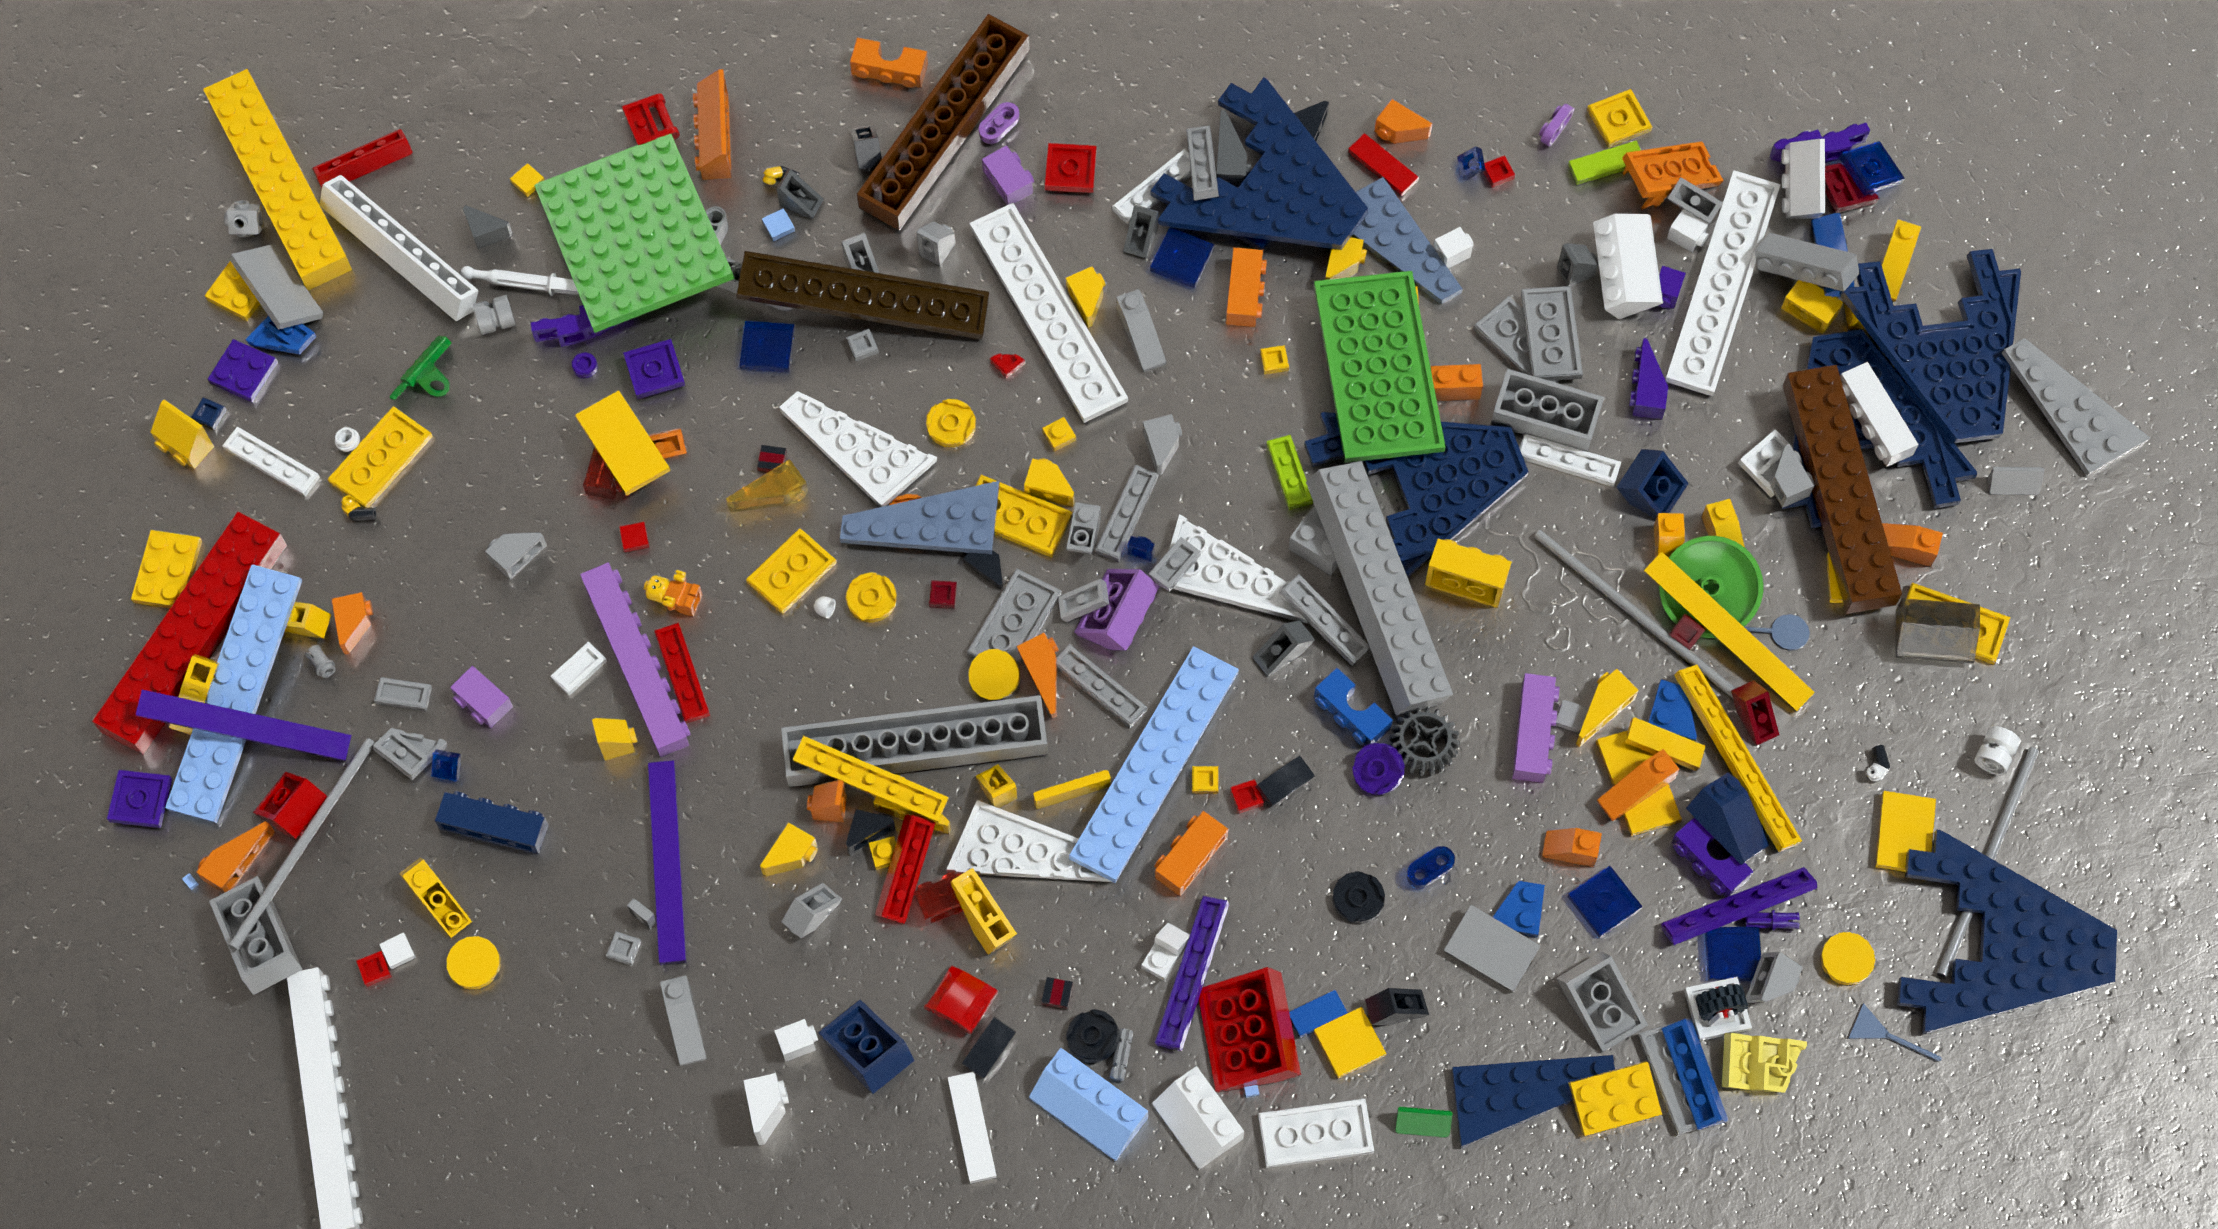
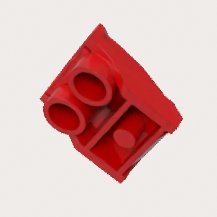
(961, 999)

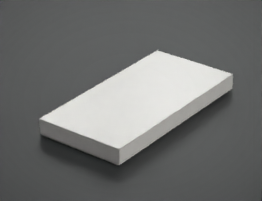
(1315, 1133)

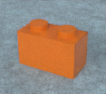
(1457, 382)

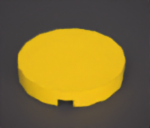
(951, 423)
(871, 597)
(994, 674)
(1847, 958)
(473, 962)

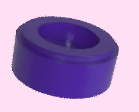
(584, 365)

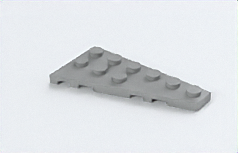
(2081, 419)

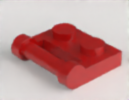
(642, 122)

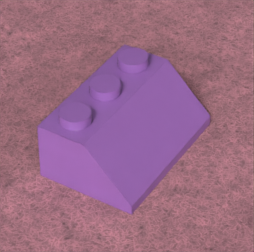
(1129, 599)

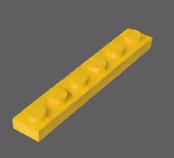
(870, 779)

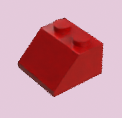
(291, 804)

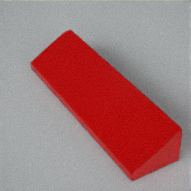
(365, 158)
(905, 868)

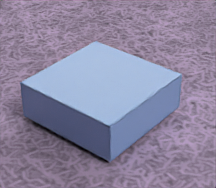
(778, 224)

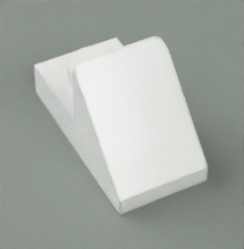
(1165, 951)

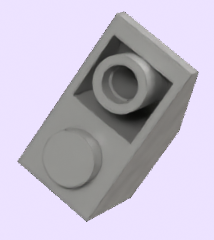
(1790, 480)
(1084, 528)

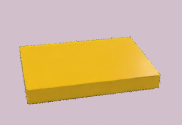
(791, 571)
(1903, 825)

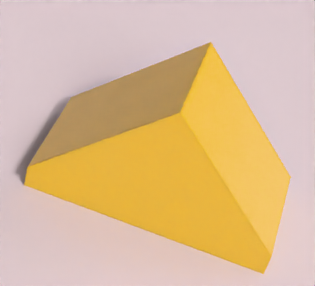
(997, 786)

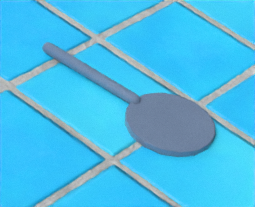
(1787, 631)

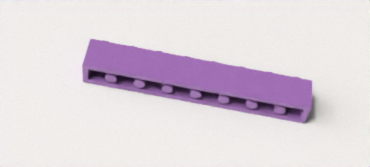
(634, 659)

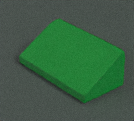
(1423, 1122)

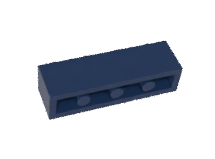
(492, 822)

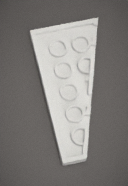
(1230, 575)

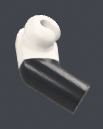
(1881, 764)

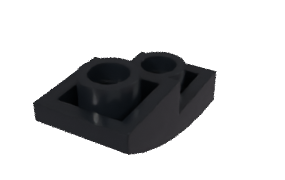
(1285, 781)
(989, 1047)

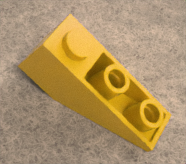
(197, 683)
(435, 897)

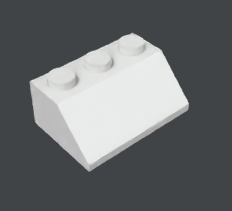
(1804, 179)
(1198, 1118)

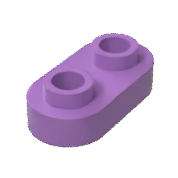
(1560, 119)
(996, 123)

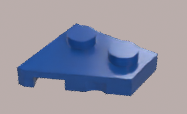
(1673, 711)

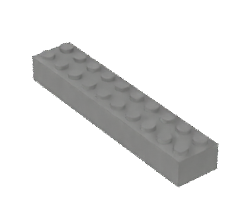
(1379, 588)
(926, 738)

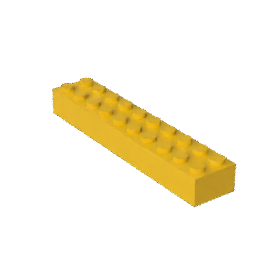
(277, 179)

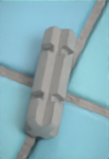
(1121, 1055)

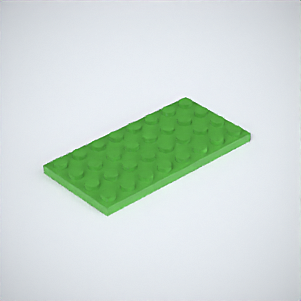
(1379, 366)

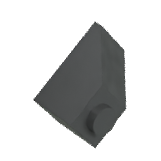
(1576, 263)
(1283, 647)

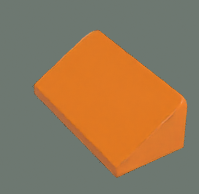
(669, 442)

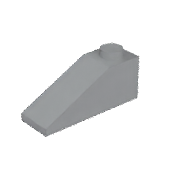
(1140, 330)
(683, 1020)

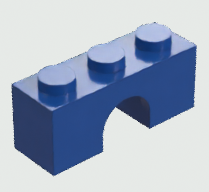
(1366, 725)

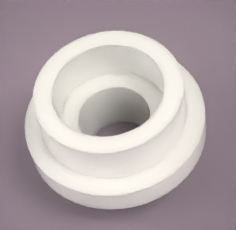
(347, 439)

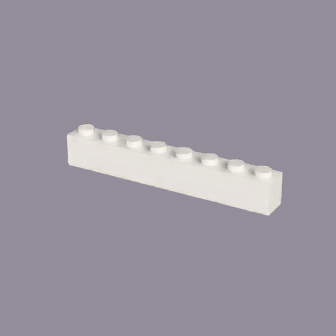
(398, 247)

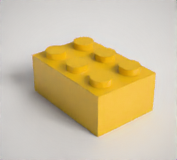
(1468, 572)

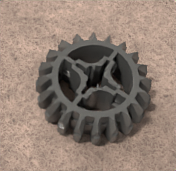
(1440, 729)

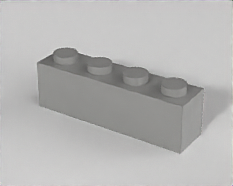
(1807, 262)

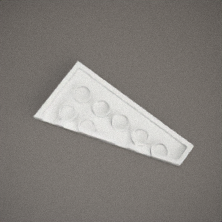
(865, 454)
(1015, 846)

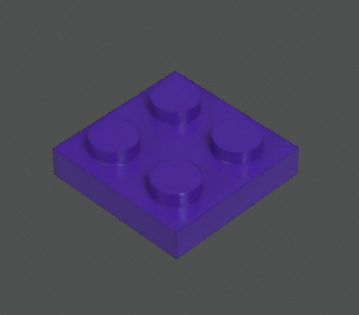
(654, 369)
(242, 370)
(139, 798)

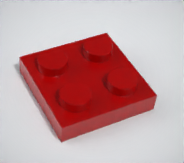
(1070, 168)

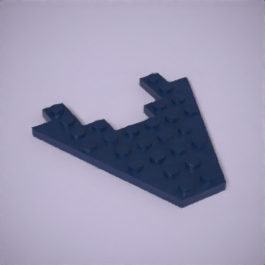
(1288, 194)
(1951, 365)
(1939, 456)
(1440, 488)
(2030, 941)

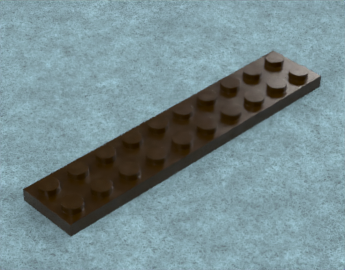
(863, 295)

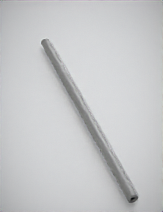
(1634, 612)
(301, 845)
(1992, 852)

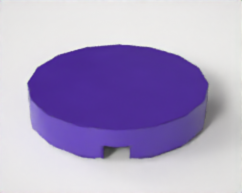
(1378, 768)

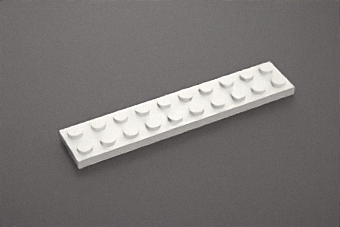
(1722, 283)
(1048, 313)

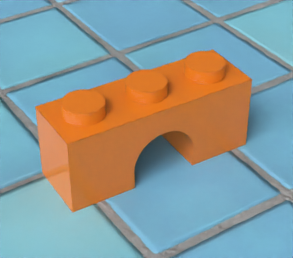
(906, 70)

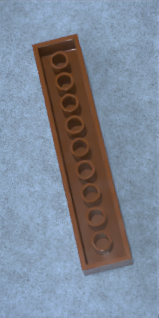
(943, 122)
(1842, 489)

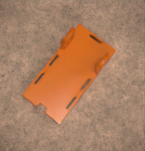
(1660, 168)

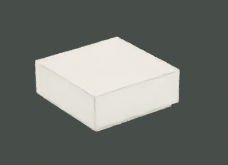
(397, 950)

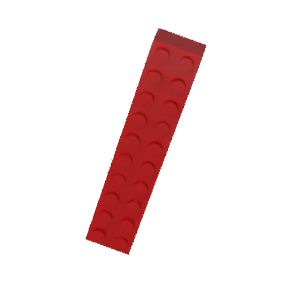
(190, 627)

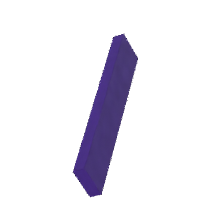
(1739, 905)
(1192, 973)

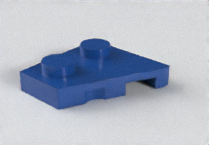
(289, 339)
(1522, 908)

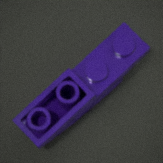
(1835, 142)
(568, 329)

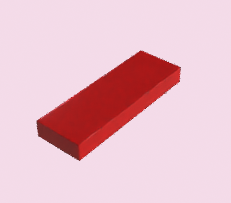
(1383, 164)

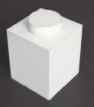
(1688, 231)
(1454, 247)
(796, 1039)

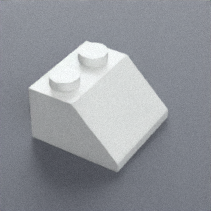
(766, 1104)

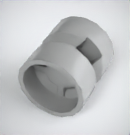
(494, 314)

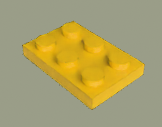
(165, 568)
(1615, 1098)

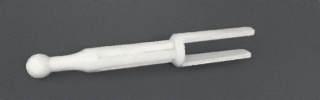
(522, 280)

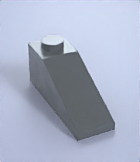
(1232, 156)

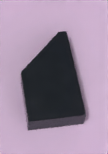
(986, 565)

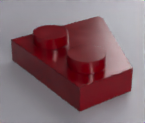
(1843, 190)

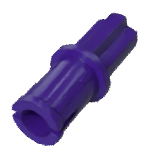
(1773, 920)

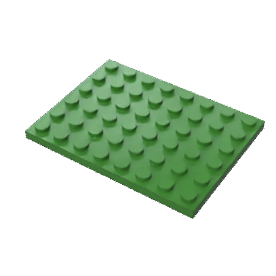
(633, 232)

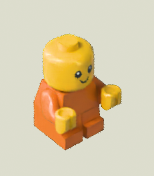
(674, 594)

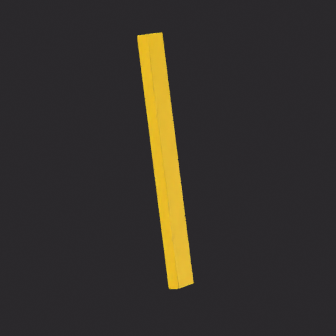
(1729, 631)
(1738, 757)

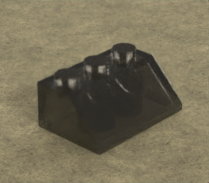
(1937, 630)

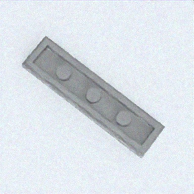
(1202, 162)
(1126, 513)
(1325, 620)
(1100, 686)

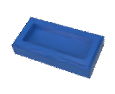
(1317, 1013)

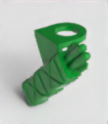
(424, 370)

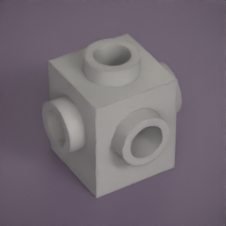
(244, 218)

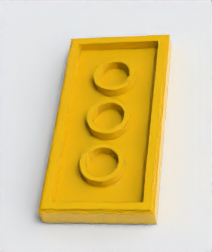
(622, 442)
(380, 457)
(1028, 519)
(1992, 624)
(1620, 760)

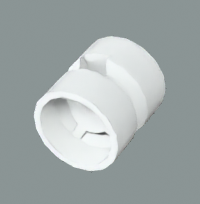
(1997, 750)

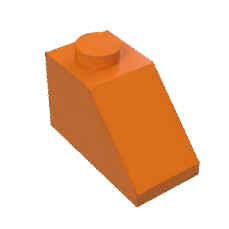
(1401, 124)
(351, 619)
(828, 802)
(1572, 846)

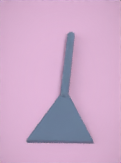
(1869, 1027)

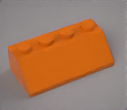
(713, 127)

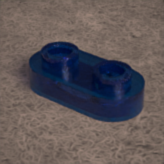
(1429, 867)

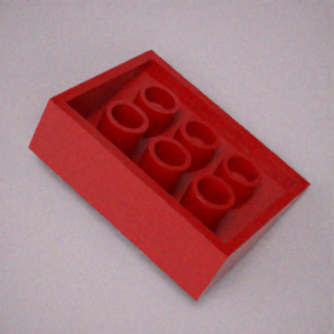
(1249, 1030)

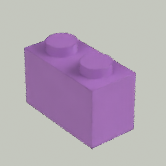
(1007, 175)
(481, 697)

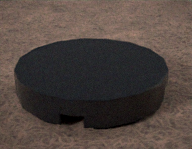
(1358, 897)
(1093, 1036)

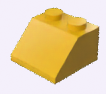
(180, 435)

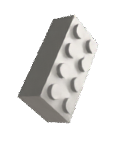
(1547, 410)
(267, 951)

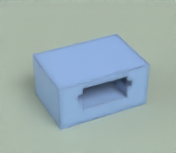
(190, 881)
(1251, 1091)

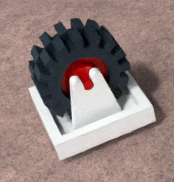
(1718, 1008)

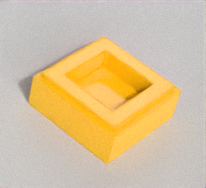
(526, 179)
(1274, 359)
(1204, 779)

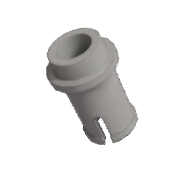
(323, 665)

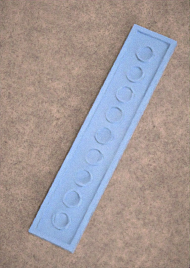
(238, 685)
(1153, 764)

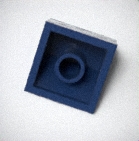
(1652, 483)

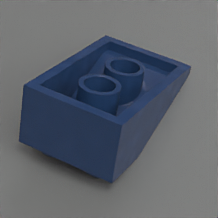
(1730, 817)
(867, 1046)

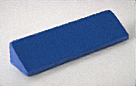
(1829, 232)
(1694, 1074)

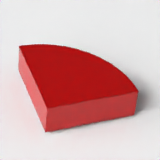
(1007, 363)

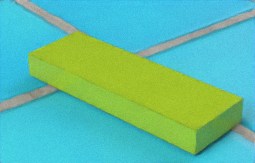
(1601, 163)
(1289, 472)

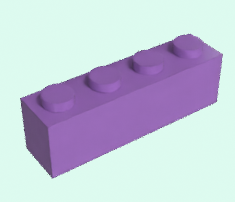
(1534, 728)

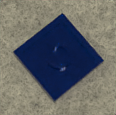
(1872, 168)
(1182, 257)
(767, 346)
(1604, 901)
(1732, 953)

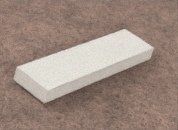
(1177, 168)
(1569, 460)
(271, 461)
(972, 1127)

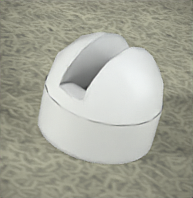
(825, 606)

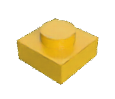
(1059, 434)
(882, 852)

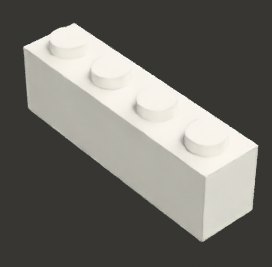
(1877, 415)

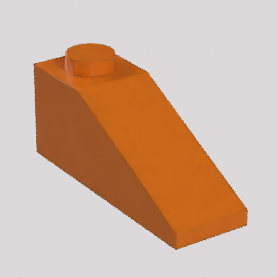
(1913, 543)
(1041, 663)
(1639, 785)
(230, 861)

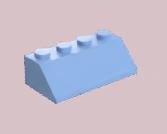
(1088, 1104)

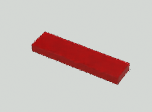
(682, 673)

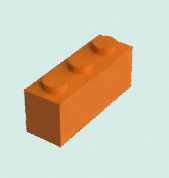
(1245, 287)
(1190, 852)

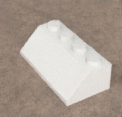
(1627, 264)

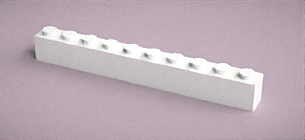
(323, 1100)

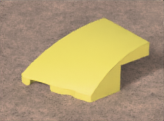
(1759, 1062)

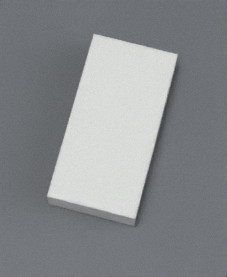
(578, 668)

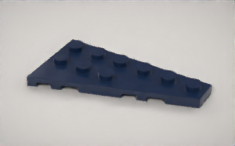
(1512, 1093)

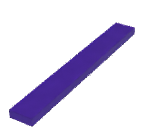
(243, 725)
(667, 863)

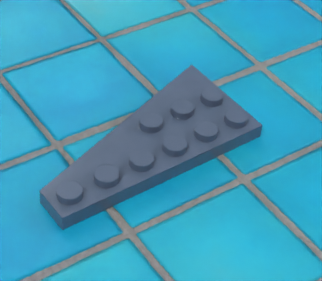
(1397, 240)
(943, 522)

